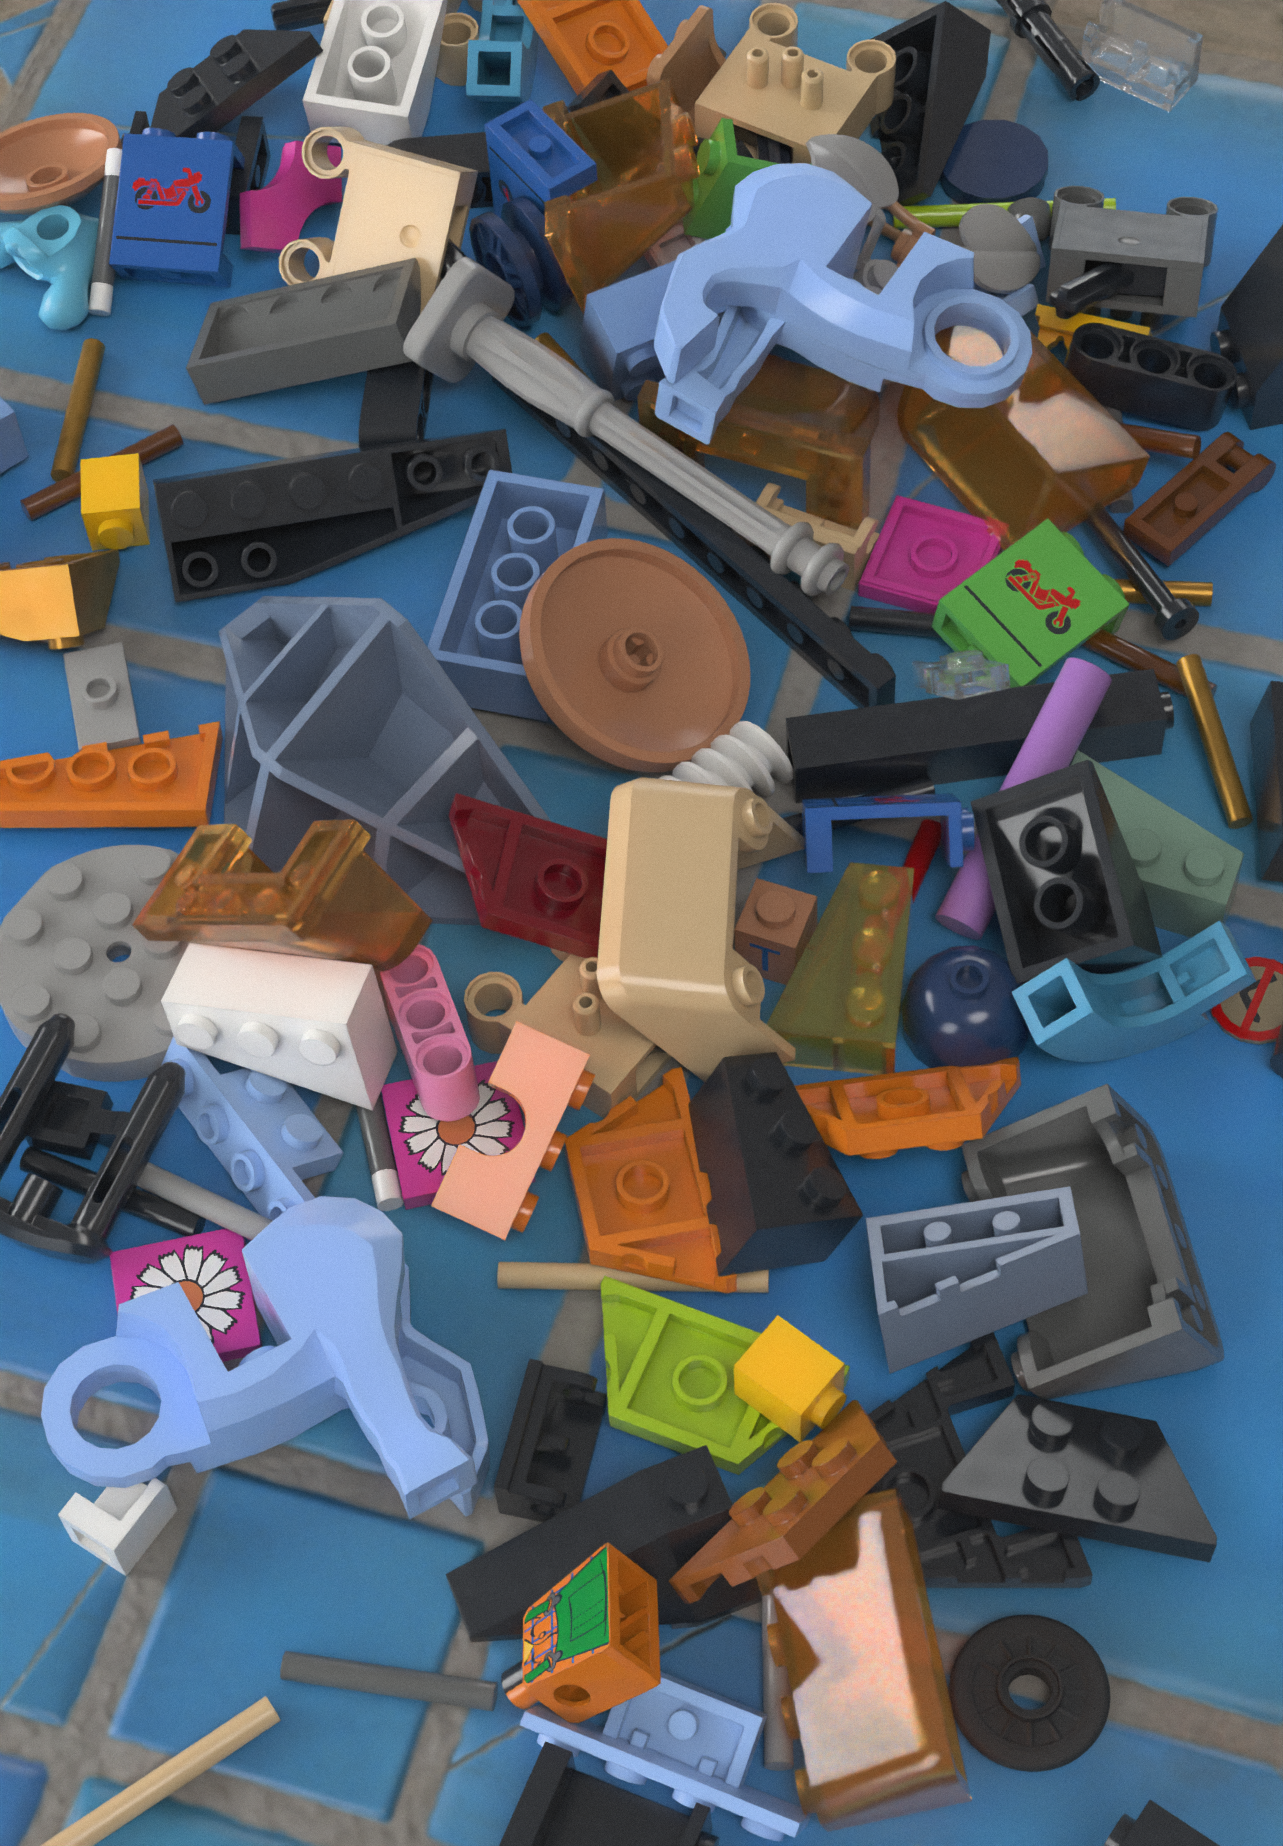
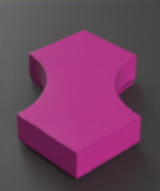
(279, 210)

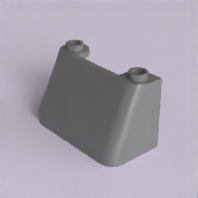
(1144, 1286)

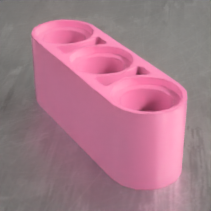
(431, 1036)

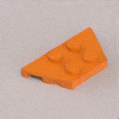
(597, 37)
(911, 1108)
(645, 1190)

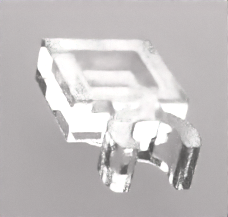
(961, 675)

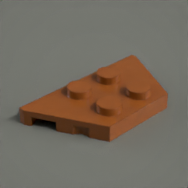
(796, 1508)

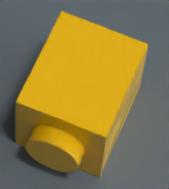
(115, 502)
(790, 1379)

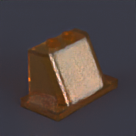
(641, 187)
(796, 425)
(321, 905)

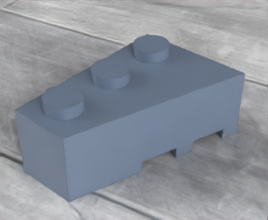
(972, 1269)

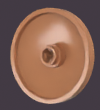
(634, 654)

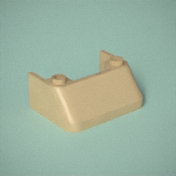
(672, 917)

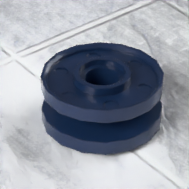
(522, 257)

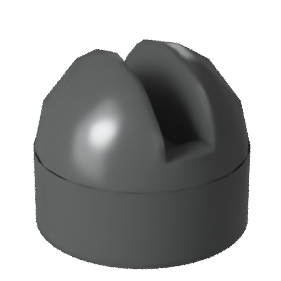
(1038, 209)

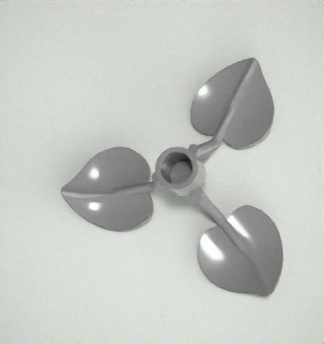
(1001, 246)

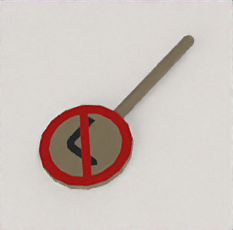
(1257, 1010)

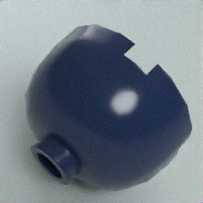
(963, 1009)

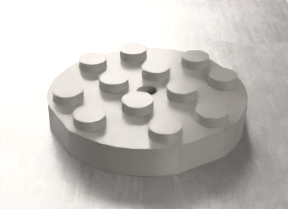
(61, 954)

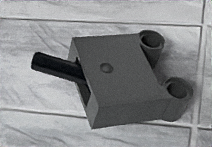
(1127, 257)

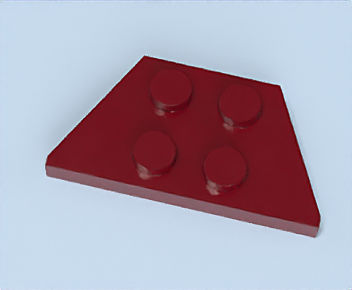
(531, 875)

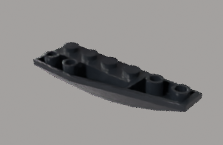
(313, 511)

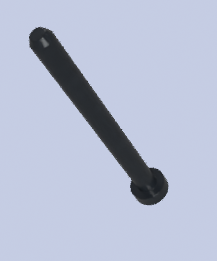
(1174, 616)

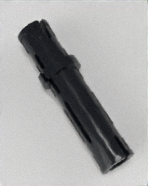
(1033, 21)

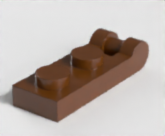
(1197, 498)

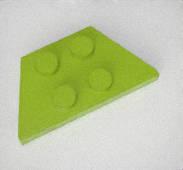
(676, 1377)

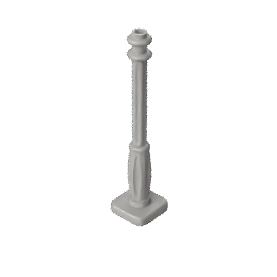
(467, 327)

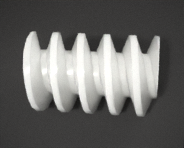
(738, 760)

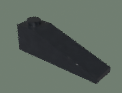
(935, 86)
(650, 1517)

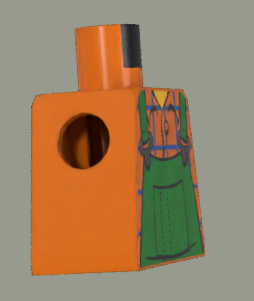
(589, 1640)

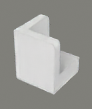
(119, 1522)

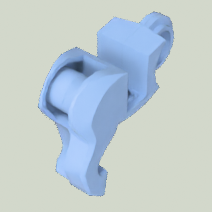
(790, 283)
(340, 1312)

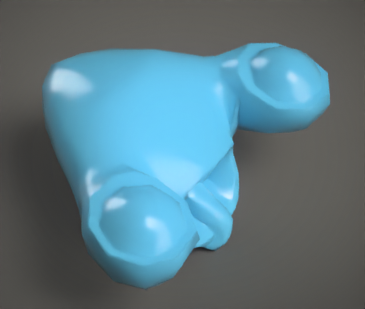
(59, 249)

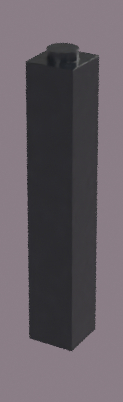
(961, 738)

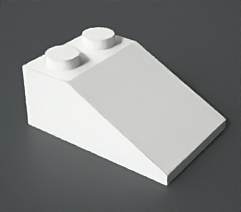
(376, 68)

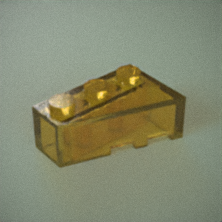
(851, 977)

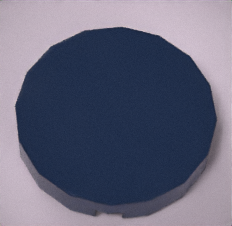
(995, 163)

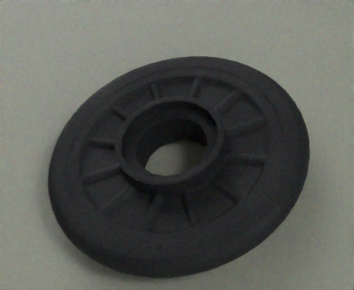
(1019, 1736)

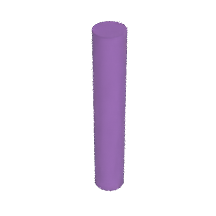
(1046, 749)

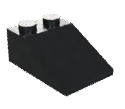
(1253, 338)
(1063, 876)

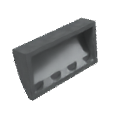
(306, 332)

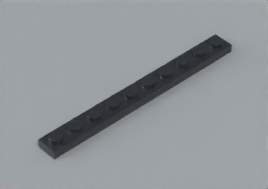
(737, 567)

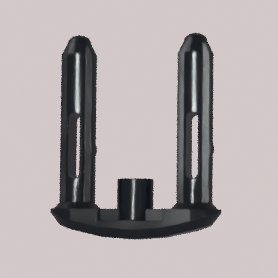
(27, 1217)

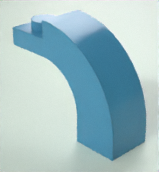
(504, 56)
(1136, 1010)

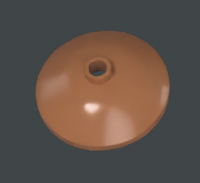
(53, 160)

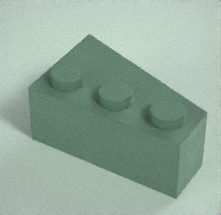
(1181, 865)

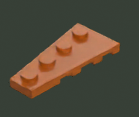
(129, 786)

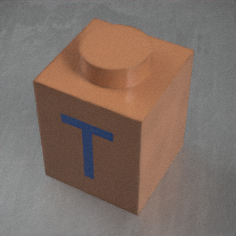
(775, 929)

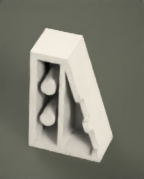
(285, 1018)

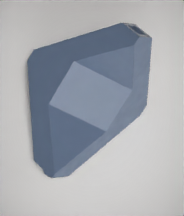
(355, 719)

